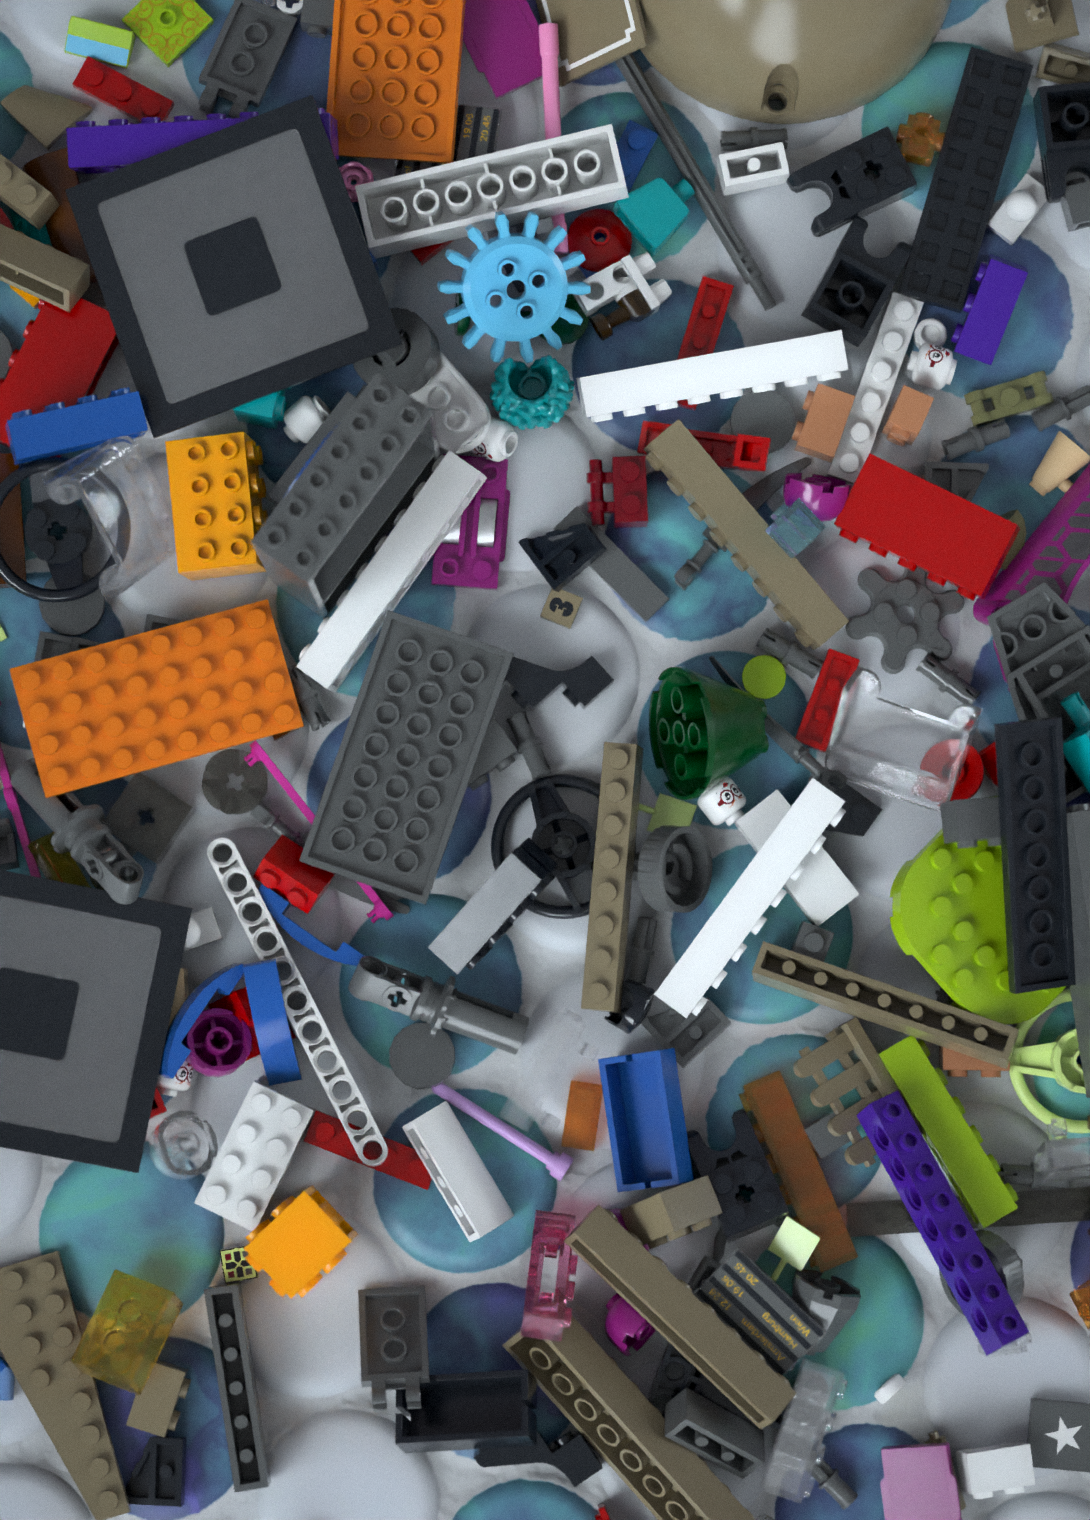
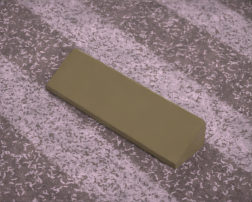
(1063, 65)

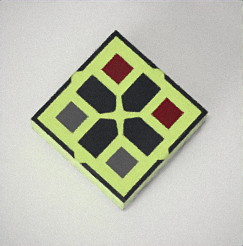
(235, 1265)

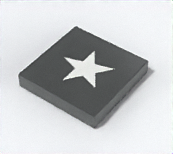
(1059, 1434)

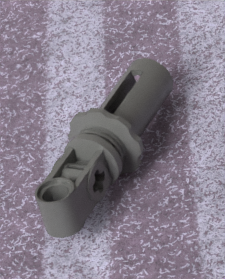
(81, 833)
(437, 1004)

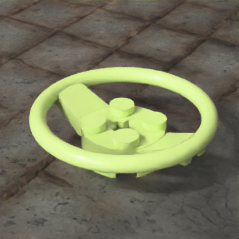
(1048, 1060)

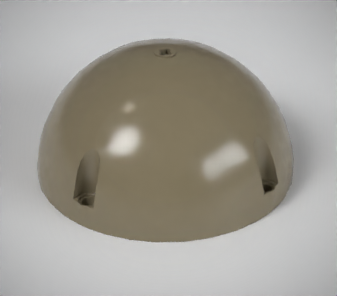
(820, 51)

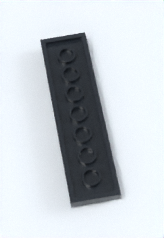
(1035, 854)

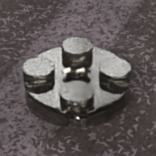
(229, 800)

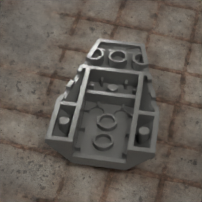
(1044, 661)

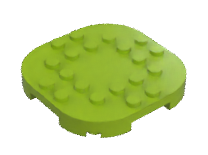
(954, 924)

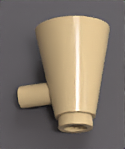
(1058, 465)

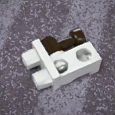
(627, 286)

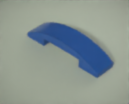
(279, 906)
(271, 1022)
(175, 1052)

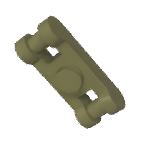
(1009, 399)

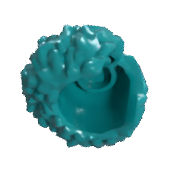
(533, 393)

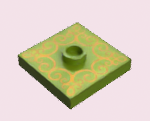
(167, 26)

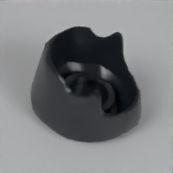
(635, 1005)

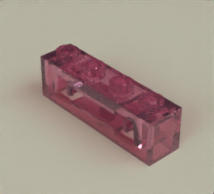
(545, 1318)

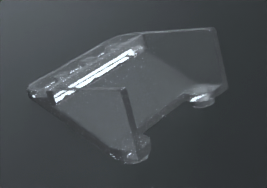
(123, 505)
(897, 746)

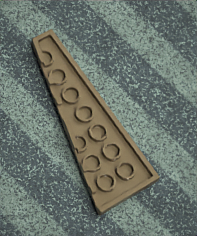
(38, 1343)

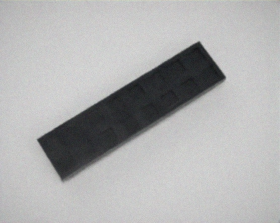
(965, 179)

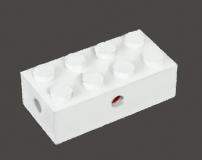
(255, 1156)

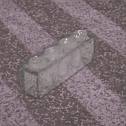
(802, 1431)

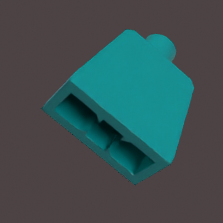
(655, 212)

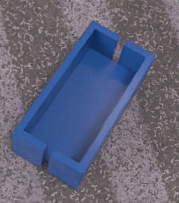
(75, 427)
(646, 1120)

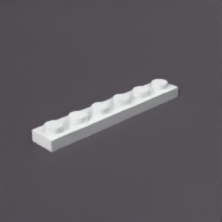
(875, 387)

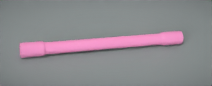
(549, 53)

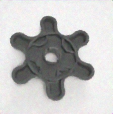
(895, 635)

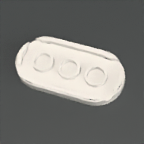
(456, 407)

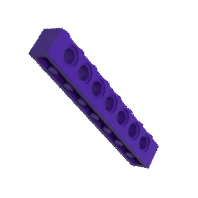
(942, 1223)

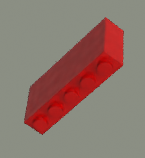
(58, 360)
(926, 528)

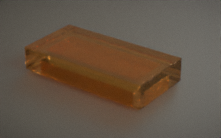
(582, 1115)

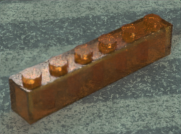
(797, 1168)

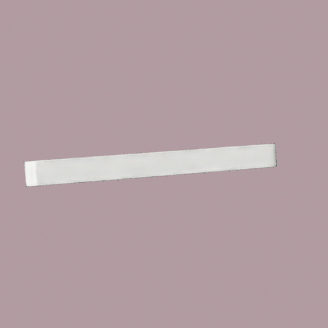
(295, 984)

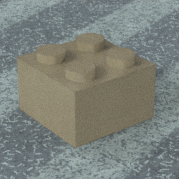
(673, 1212)

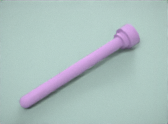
(555, 1162)

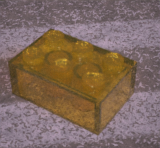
(127, 1332)

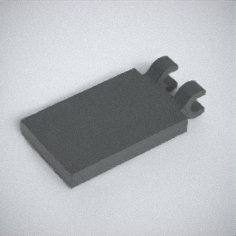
(245, 56)
(393, 1342)

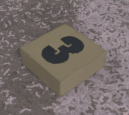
(561, 608)

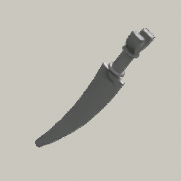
(756, 496)
(789, 743)
(342, 884)

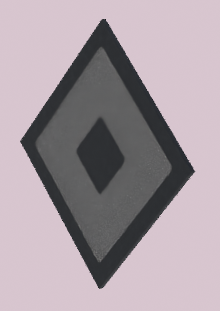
(233, 266)
(83, 1017)

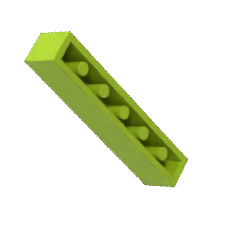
(948, 1134)

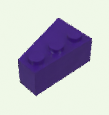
(989, 309)

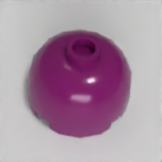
(820, 493)
(218, 1043)
(626, 1326)

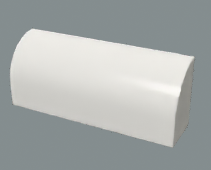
(821, 885)
(458, 1171)

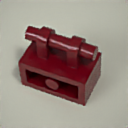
(629, 492)

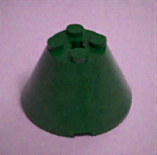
(703, 730)

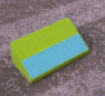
(99, 42)

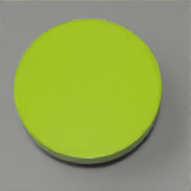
(763, 677)

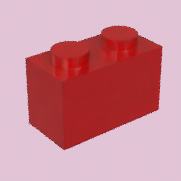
(290, 878)

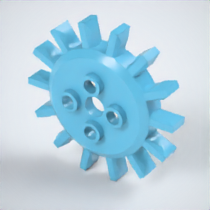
(484, 278)

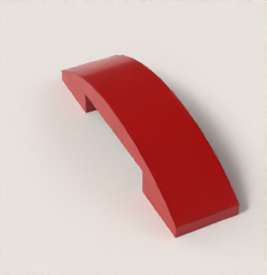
(727, 451)

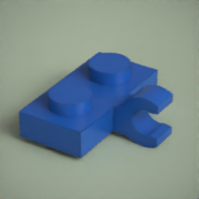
(634, 149)

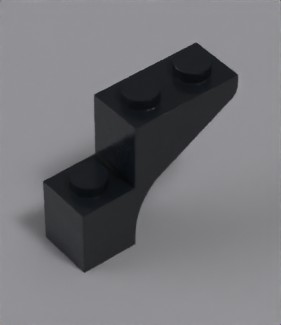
(536, 683)
(570, 1456)

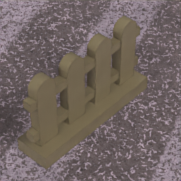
(861, 1071)

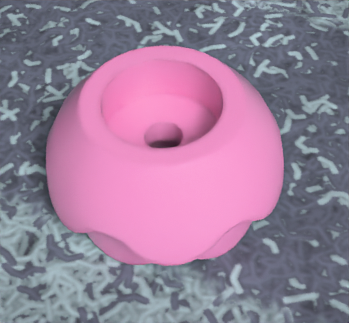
(357, 172)

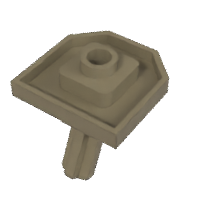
(1040, 22)

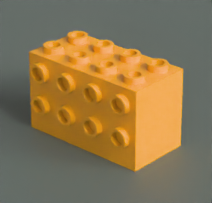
(216, 504)
(299, 1243)

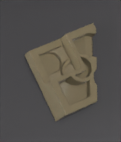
(44, 113)

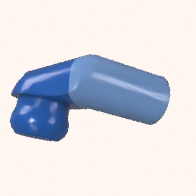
(6, 1381)

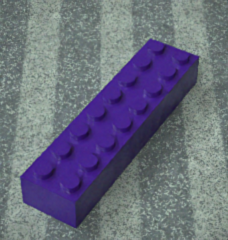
(120, 144)

